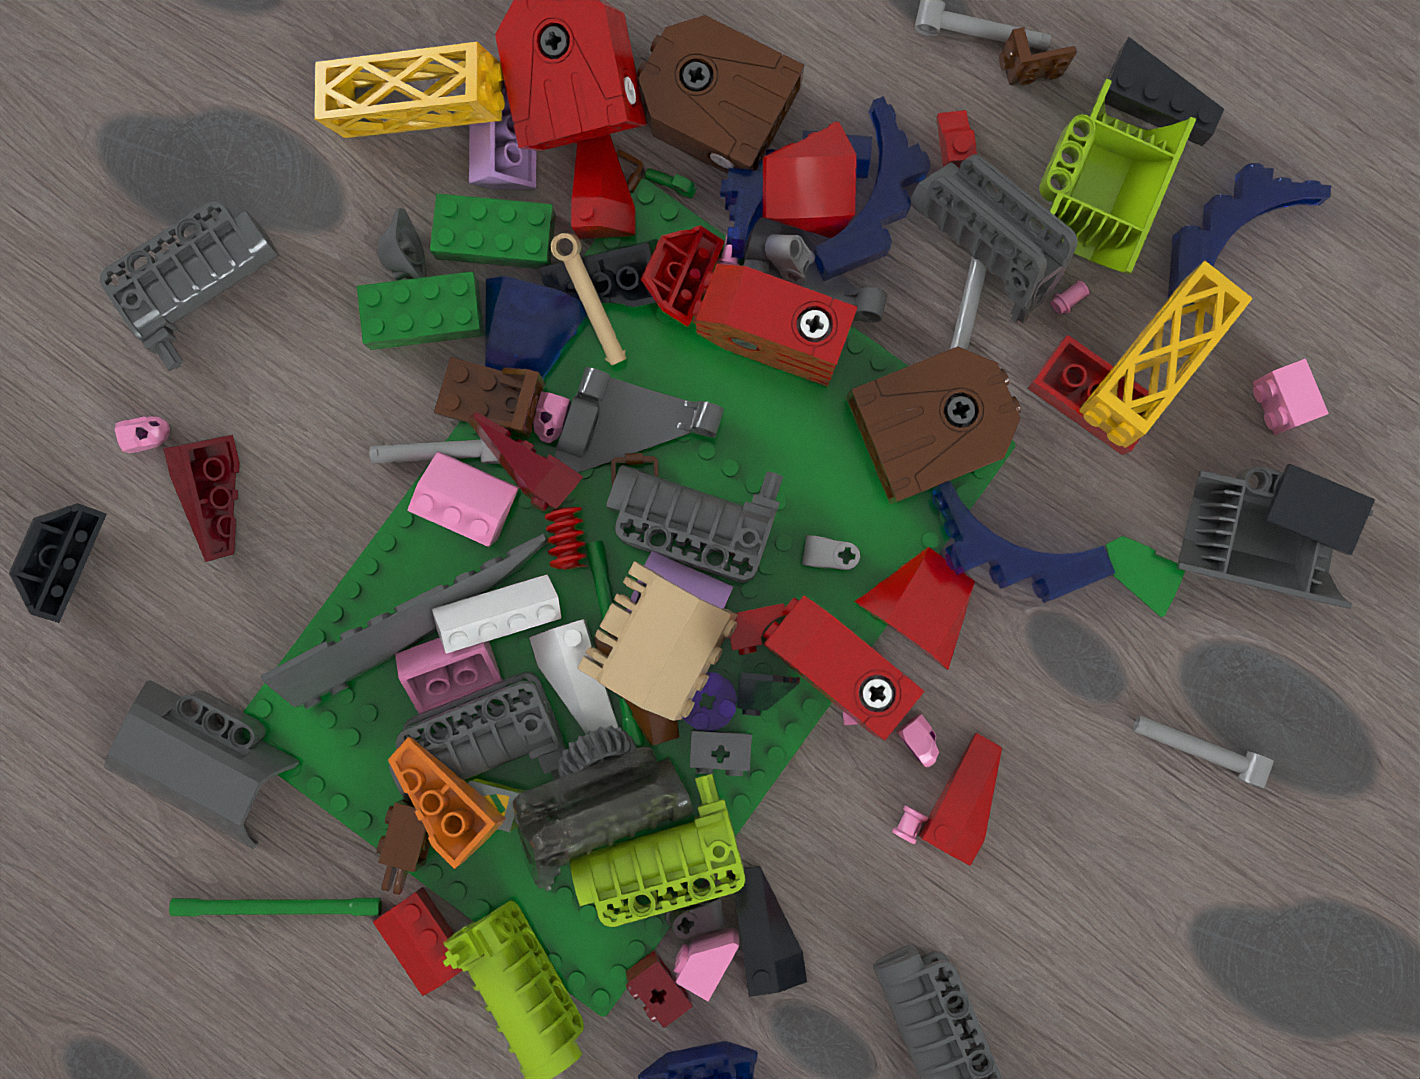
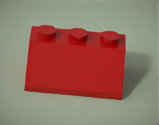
(416, 938)

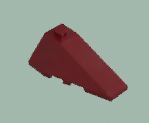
(539, 477)
(205, 485)

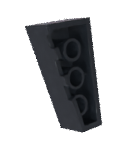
(1158, 94)

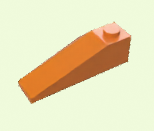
(449, 808)

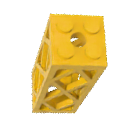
(341, 112)
(1211, 294)

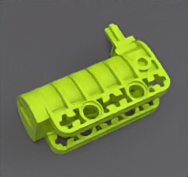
(662, 862)
(519, 990)

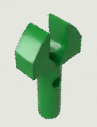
(681, 185)

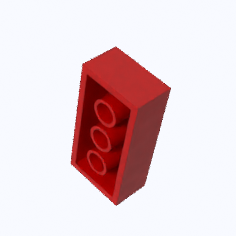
(1071, 378)

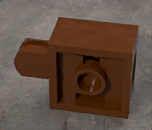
(404, 845)

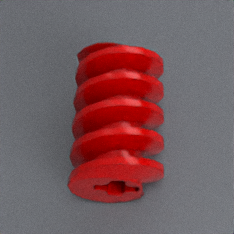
(565, 538)

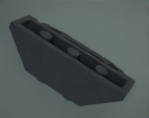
(54, 558)

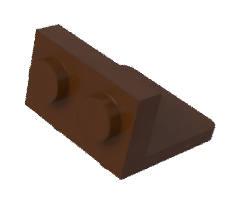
(1026, 68)

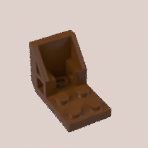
(502, 396)

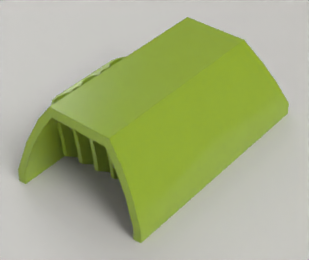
(1112, 182)

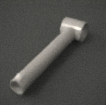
(933, 17)
(969, 304)
(427, 451)
(1252, 769)

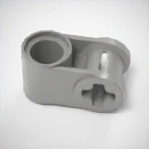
(789, 256)
(823, 553)

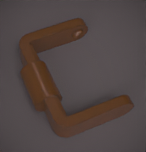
(634, 178)
(633, 459)

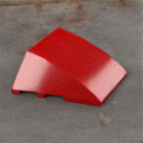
(812, 183)
(923, 604)

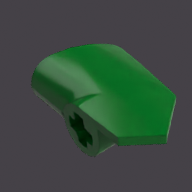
(1145, 573)

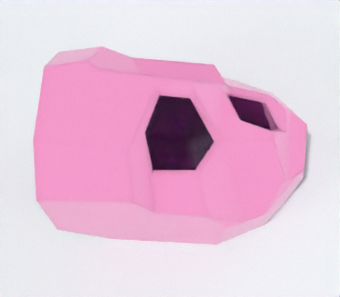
(550, 416)
(141, 433)
(920, 740)

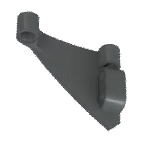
(867, 299)

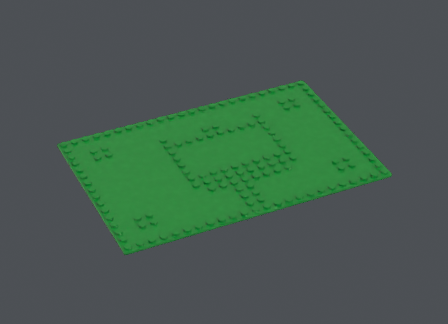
(767, 425)

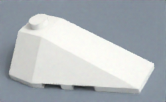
(558, 656)

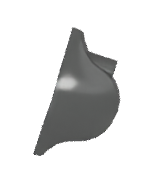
(401, 248)

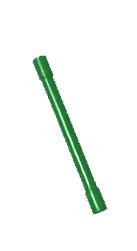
(598, 566)
(199, 907)

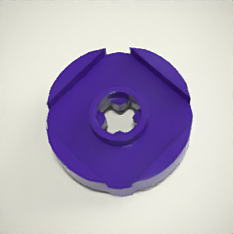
(723, 709)

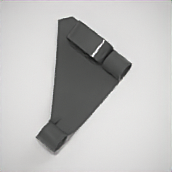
(623, 418)

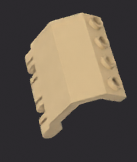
(659, 645)

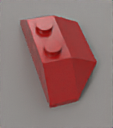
(679, 270)

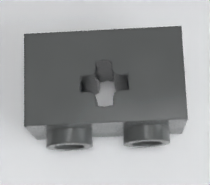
(707, 741)

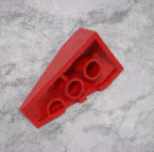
(600, 192)
(963, 809)

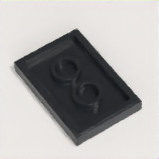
(1319, 509)

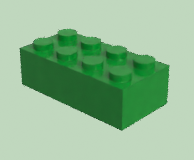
(492, 231)
(420, 310)

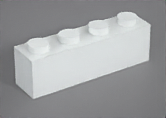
(496, 613)

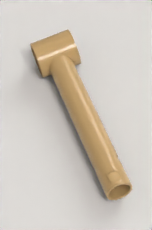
(589, 298)

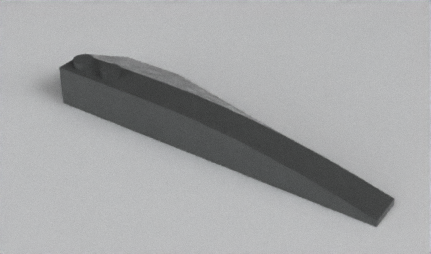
(334, 664)

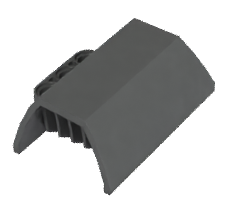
(1235, 544)
(194, 759)

